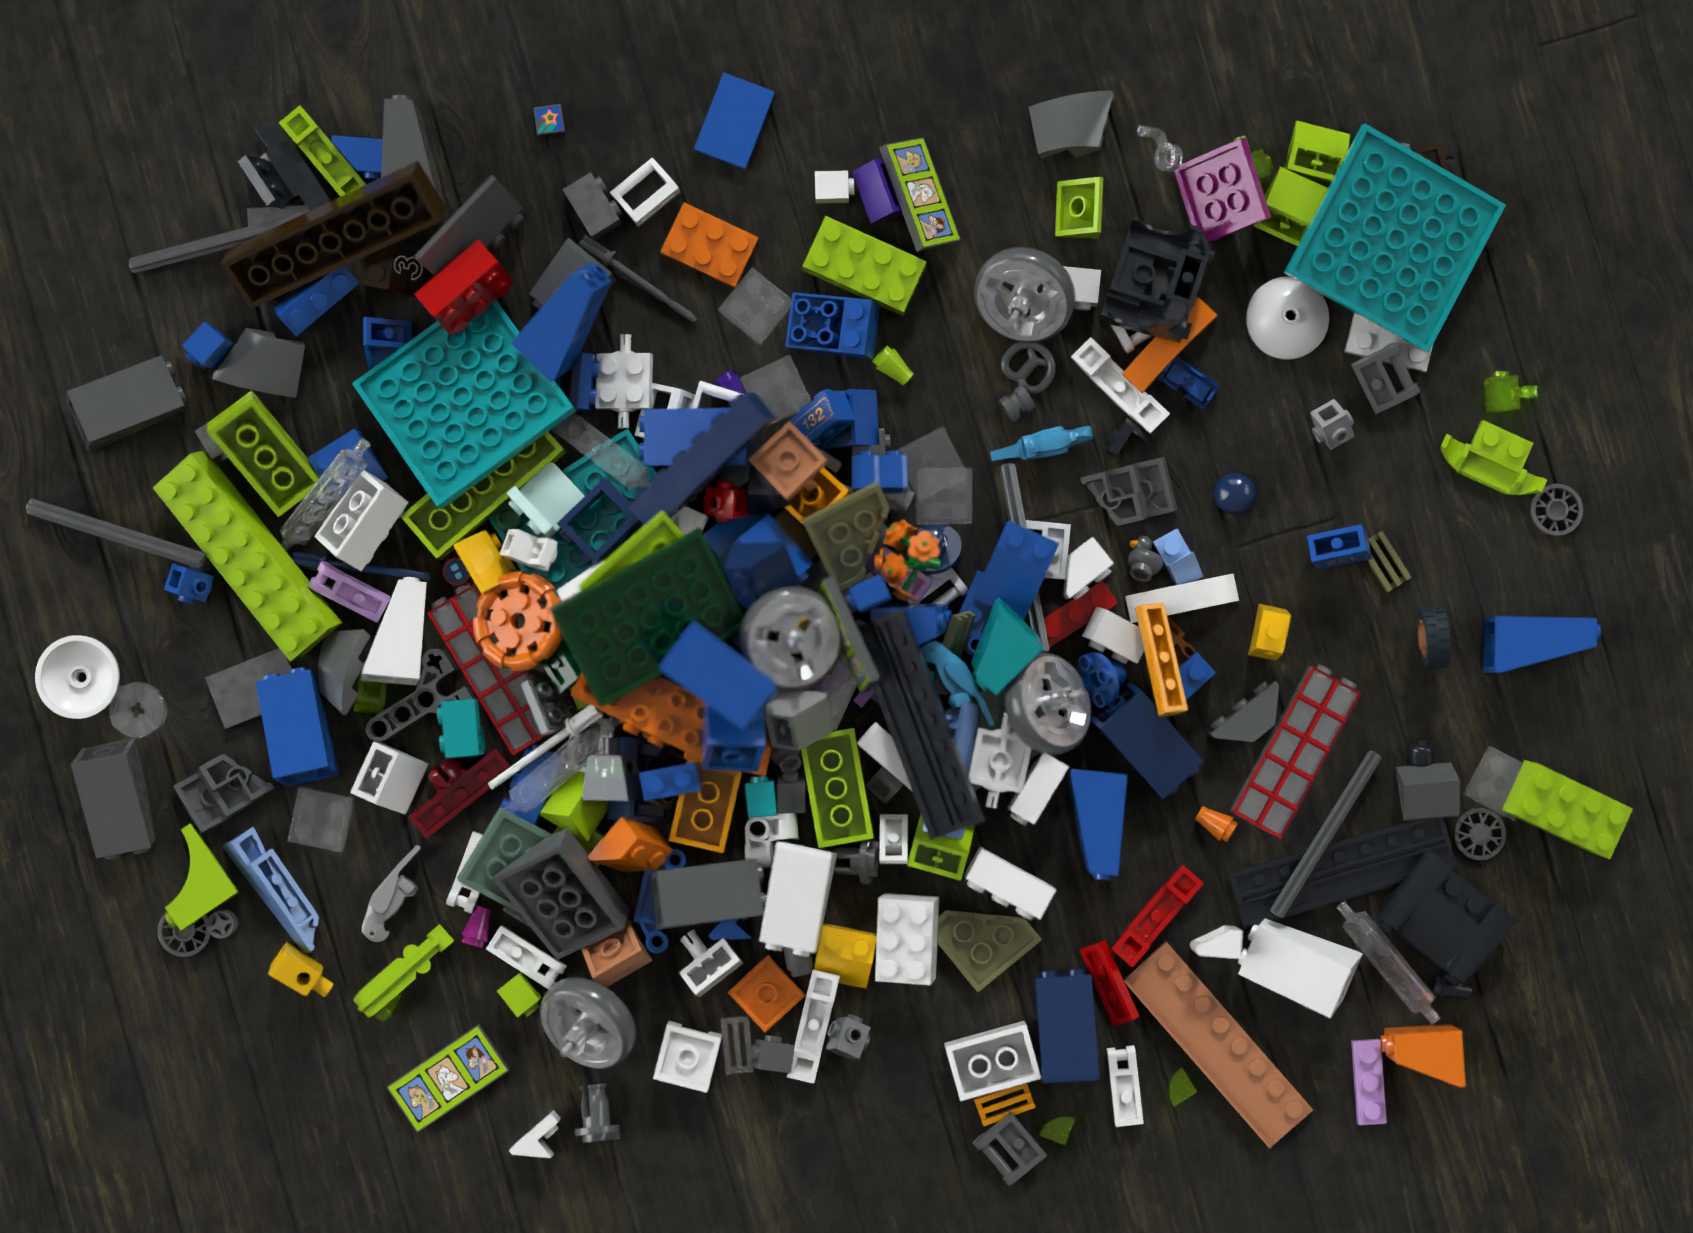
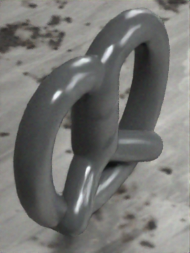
(1021, 375)

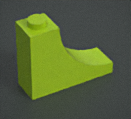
(205, 886)

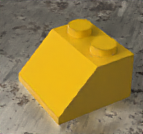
(482, 559)
(846, 954)

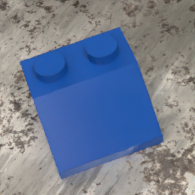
(865, 428)
(325, 456)

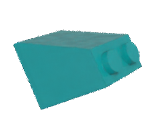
(1003, 648)

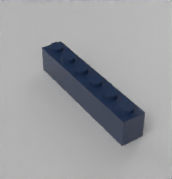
(704, 459)

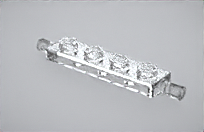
(603, 452)
(324, 496)
(559, 767)
(1388, 962)

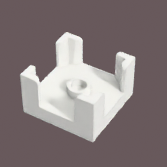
(687, 1057)

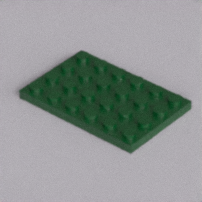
(638, 613)

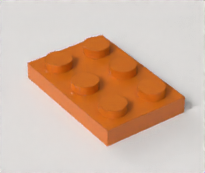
(709, 245)

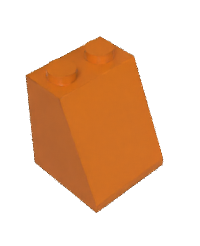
(1427, 1049)

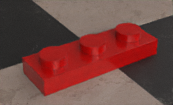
(1077, 612)
(1109, 983)

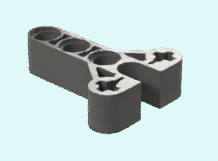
(429, 681)

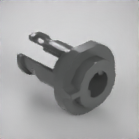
(863, 860)
(596, 1115)

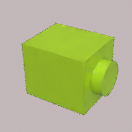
(520, 995)

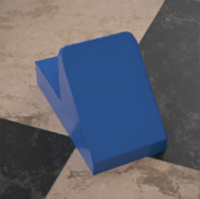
(730, 930)

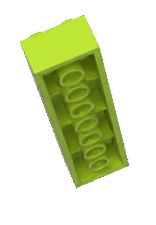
(247, 555)

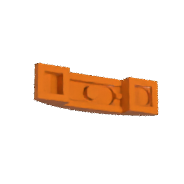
(1162, 352)

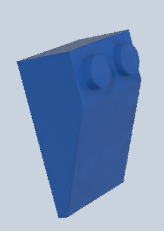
(1016, 568)

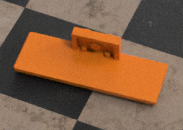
(657, 710)

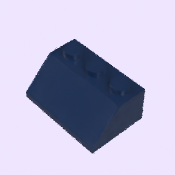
(758, 569)
(639, 809)

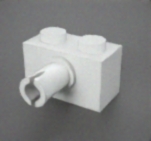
(709, 964)

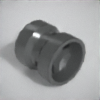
(1017, 403)

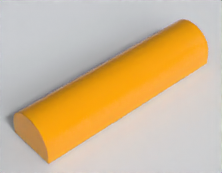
(1161, 659)

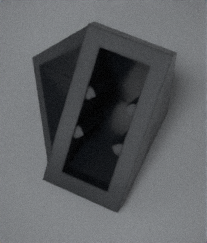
(762, 494)

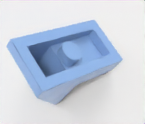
(1178, 558)

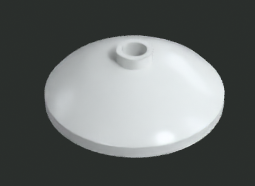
(1273, 331)
(59, 677)

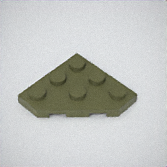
(848, 533)
(984, 943)

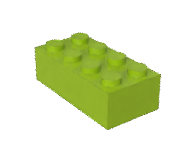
(864, 265)
(263, 453)
(837, 789)
(1567, 809)

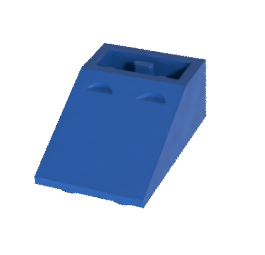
(833, 325)

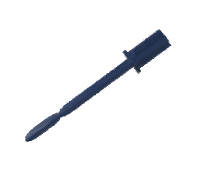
(312, 561)

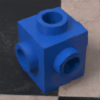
(189, 583)

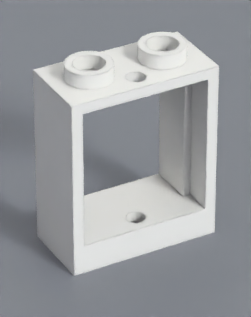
(1038, 789)

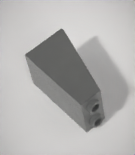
(406, 139)
(125, 402)
(114, 798)
(707, 894)

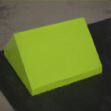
(1079, 208)
(569, 811)

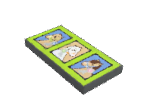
(919, 194)
(853, 645)
(448, 1078)

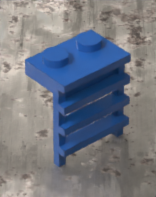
(582, 382)

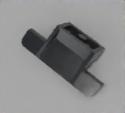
(281, 172)

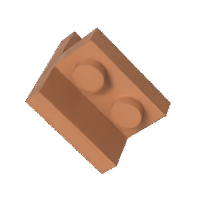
(789, 461)
(616, 956)

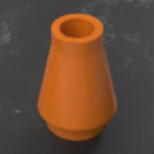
(1218, 824)

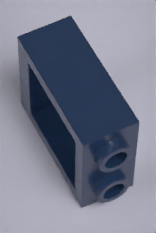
(615, 540)

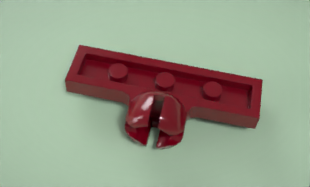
(456, 790)

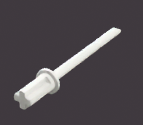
(573, 726)

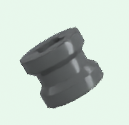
(216, 925)

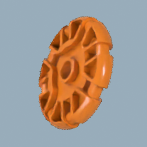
(504, 617)

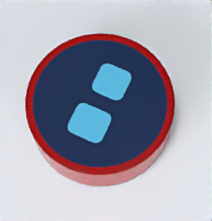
(456, 572)

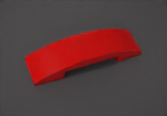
(1156, 915)

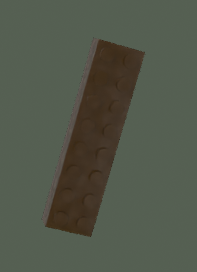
(334, 235)

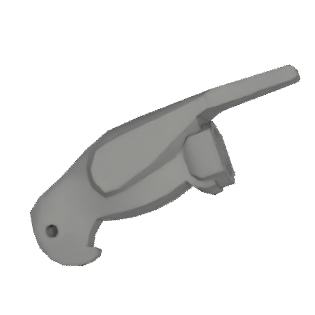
(388, 900)

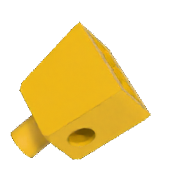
(1269, 632)
(292, 962)

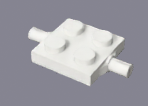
(624, 381)
(999, 761)

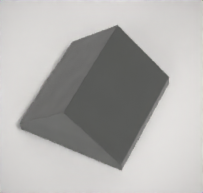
(1428, 791)

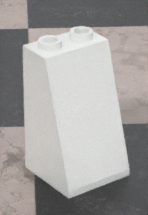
(797, 898)
(1299, 966)

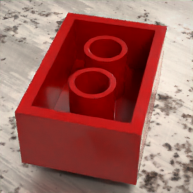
(464, 288)

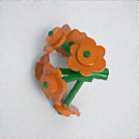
(922, 553)

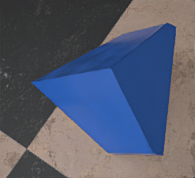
(383, 338)

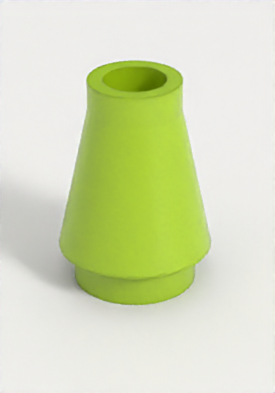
(891, 364)

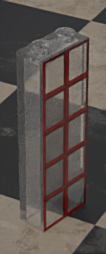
(495, 687)
(1295, 750)

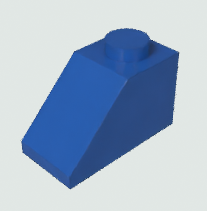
(363, 154)

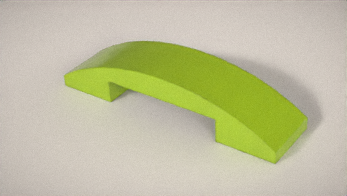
(321, 151)

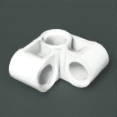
(777, 828)

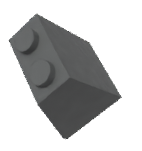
(565, 262)

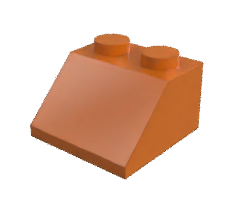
(631, 847)

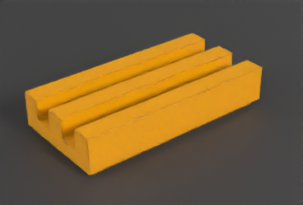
(997, 1117)

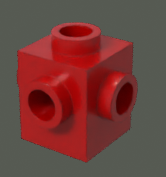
(726, 501)

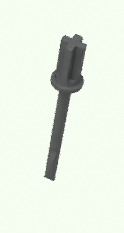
(605, 258)

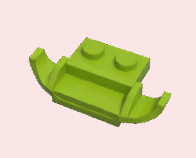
(1494, 460)

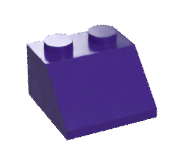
(877, 191)

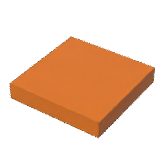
(766, 993)

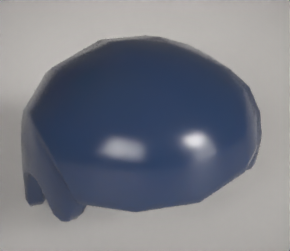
(1235, 493)

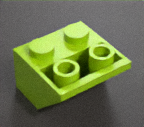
(1316, 152)
(1291, 204)
(940, 855)

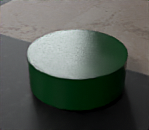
(507, 518)

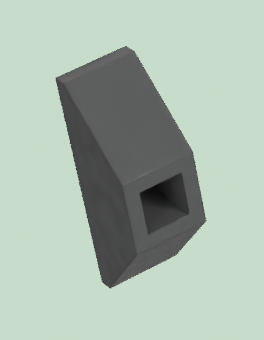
(1249, 717)

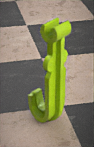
(401, 972)

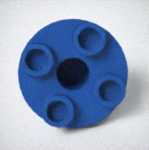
(1101, 677)

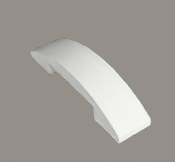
(1109, 379)
(1187, 596)
(813, 1025)

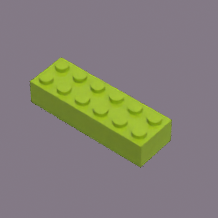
(469, 511)

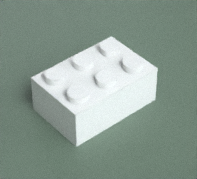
(361, 520)
(1009, 884)
(907, 938)
(992, 1060)

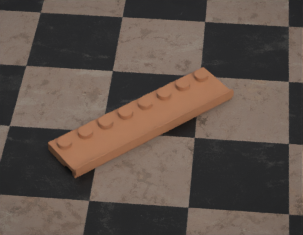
(1217, 1044)

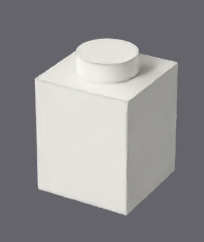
(833, 187)

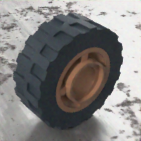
(1434, 637)

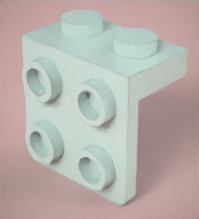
(545, 499)

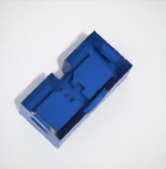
(1196, 384)

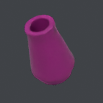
(477, 928)

